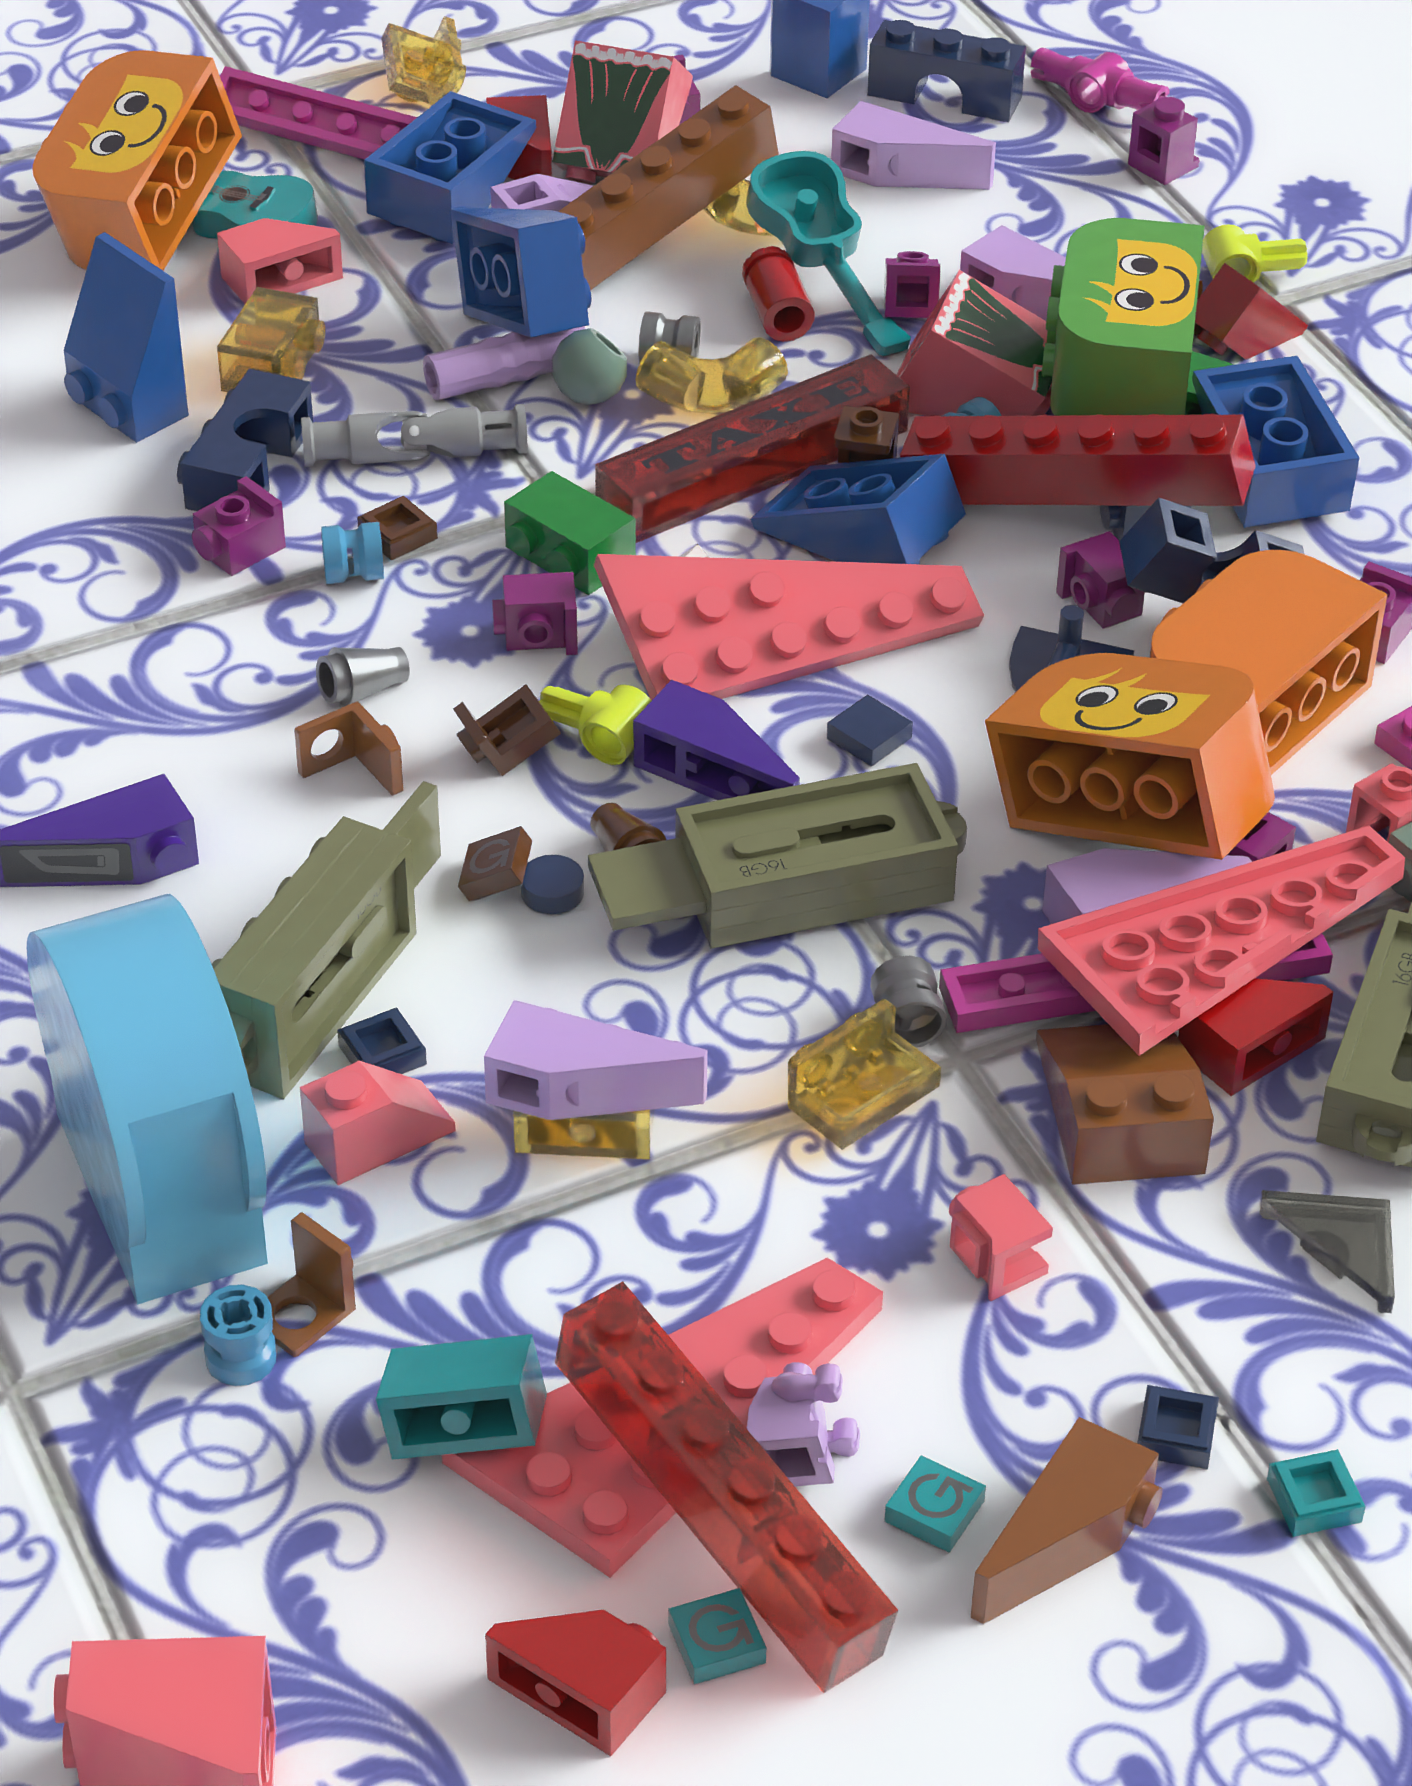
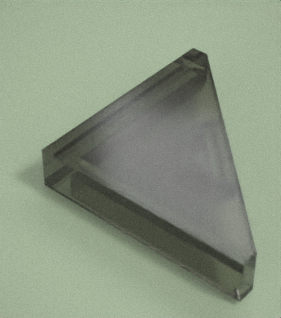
(1342, 1234)

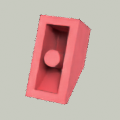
(278, 256)
(368, 1118)

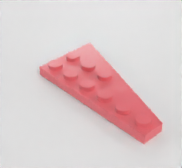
(769, 621)
(1191, 945)
(582, 1480)

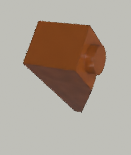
(1069, 1519)

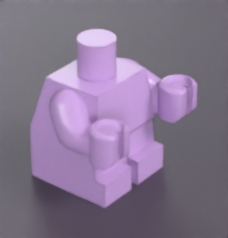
(792, 1427)

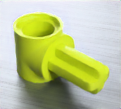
(1248, 254)
(602, 718)

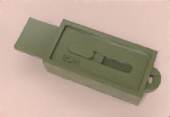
(791, 859)
(326, 940)
(1371, 1078)

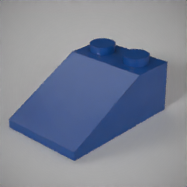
(444, 163)
(521, 269)
(126, 343)
(1296, 442)
(867, 509)

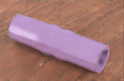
(490, 363)

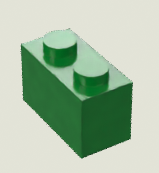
(566, 528)

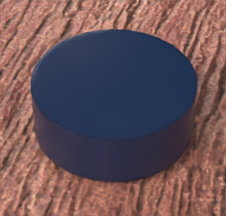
(552, 884)

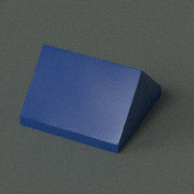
(818, 43)

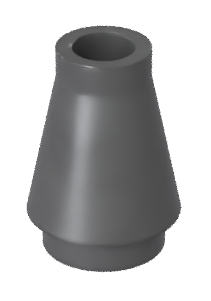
(359, 672)

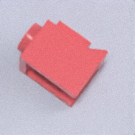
(1382, 800)
(995, 1234)

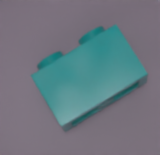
(462, 1397)

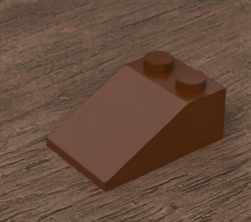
(1123, 1110)

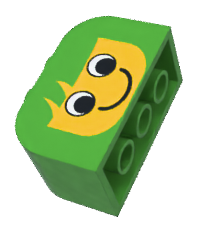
(1123, 318)

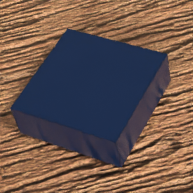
(869, 730)
(383, 1042)
(1178, 1425)

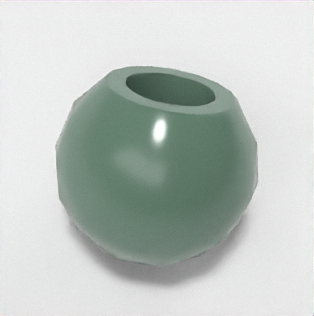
(588, 367)

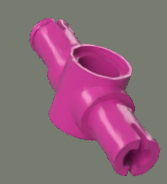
(1096, 81)

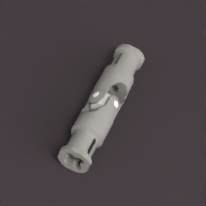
(448, 433)

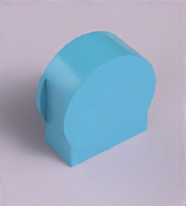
(152, 1093)

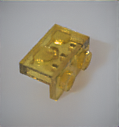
(422, 65)
(858, 1076)

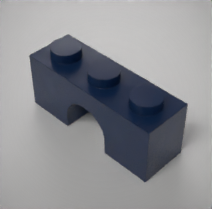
(984, 69)
(254, 421)
(1174, 551)

